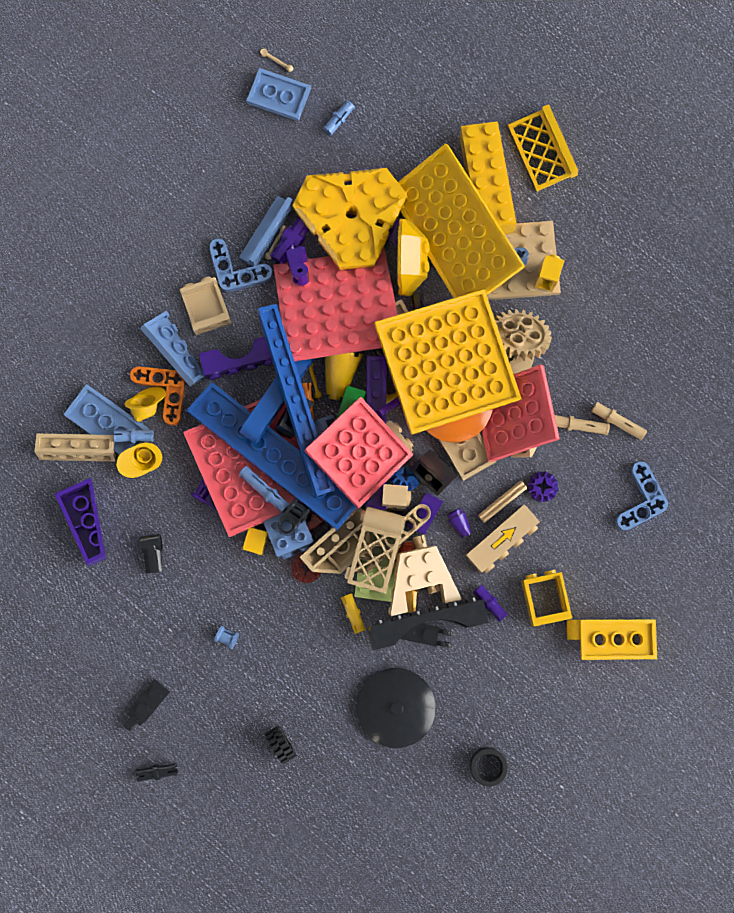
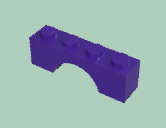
(216, 364)

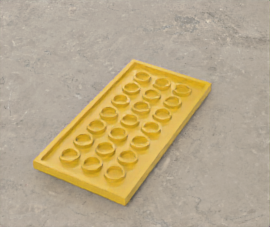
(460, 229)

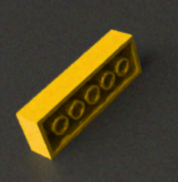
(487, 170)

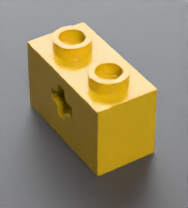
(549, 272)

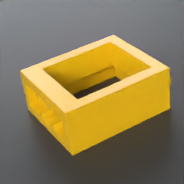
(564, 615)

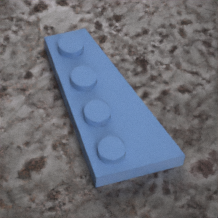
(167, 341)

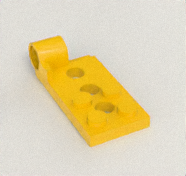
(587, 630)

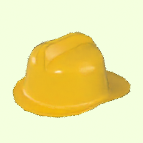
(145, 402)
(139, 460)

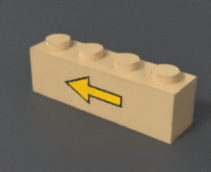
(502, 539)

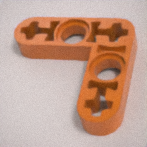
(171, 388)

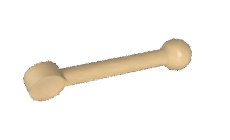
(264, 53)
(267, 255)

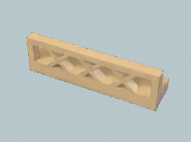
(75, 447)

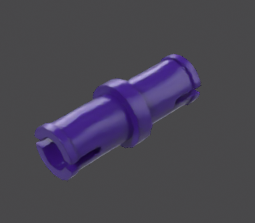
(490, 603)

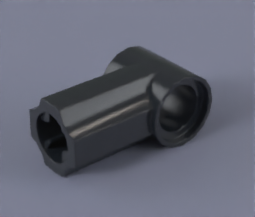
(151, 547)

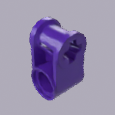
(203, 495)

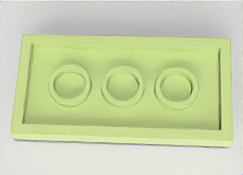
(378, 580)

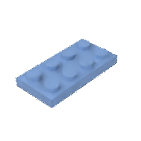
(101, 416)

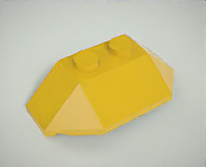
(412, 257)

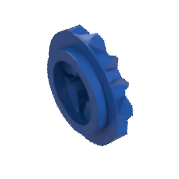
(397, 478)

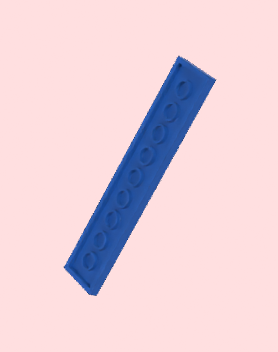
(271, 454)

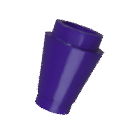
(459, 521)

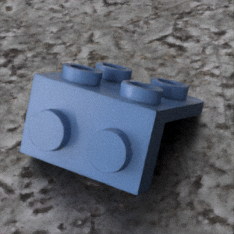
(286, 545)

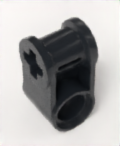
(293, 516)

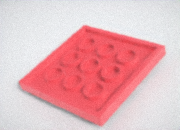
(524, 422)
(358, 452)

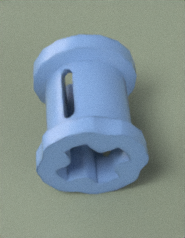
(226, 637)

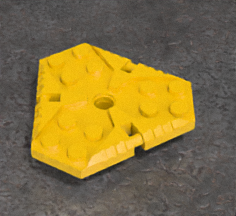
(372, 198)

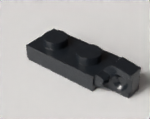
(146, 704)

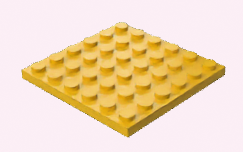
(447, 361)

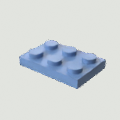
(278, 94)

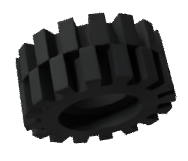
(280, 744)

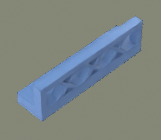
(267, 231)

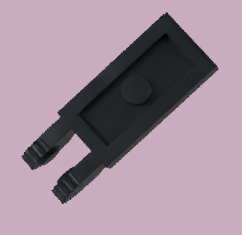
(427, 635)

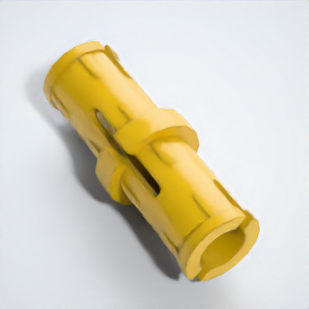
(353, 613)

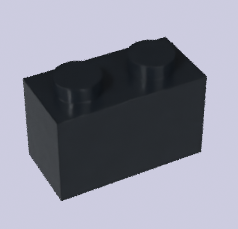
(433, 472)

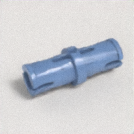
(338, 117)
(133, 435)

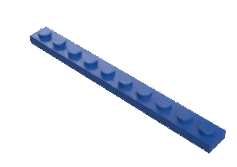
(293, 394)

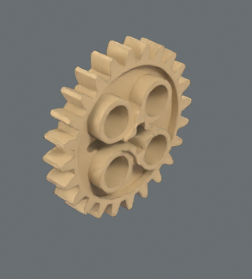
(523, 334)

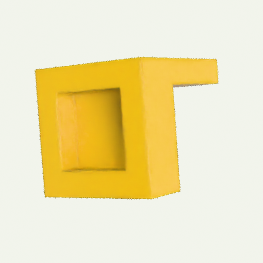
(255, 541)

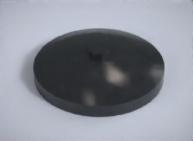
(396, 708)

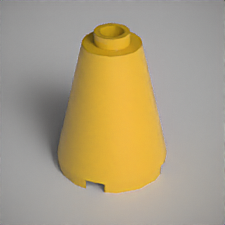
(340, 373)

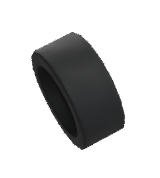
(503, 766)

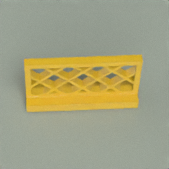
(558, 142)

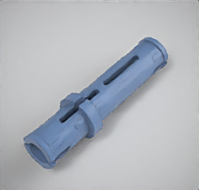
(270, 495)

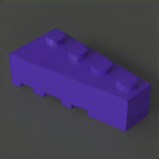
(82, 516)

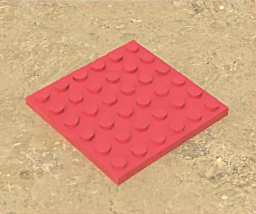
(334, 308)
(220, 466)

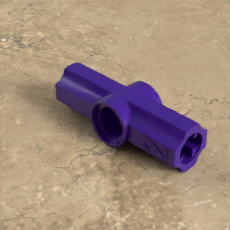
(292, 238)

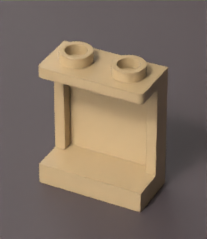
(205, 305)

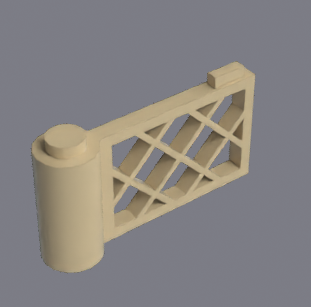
(384, 524)

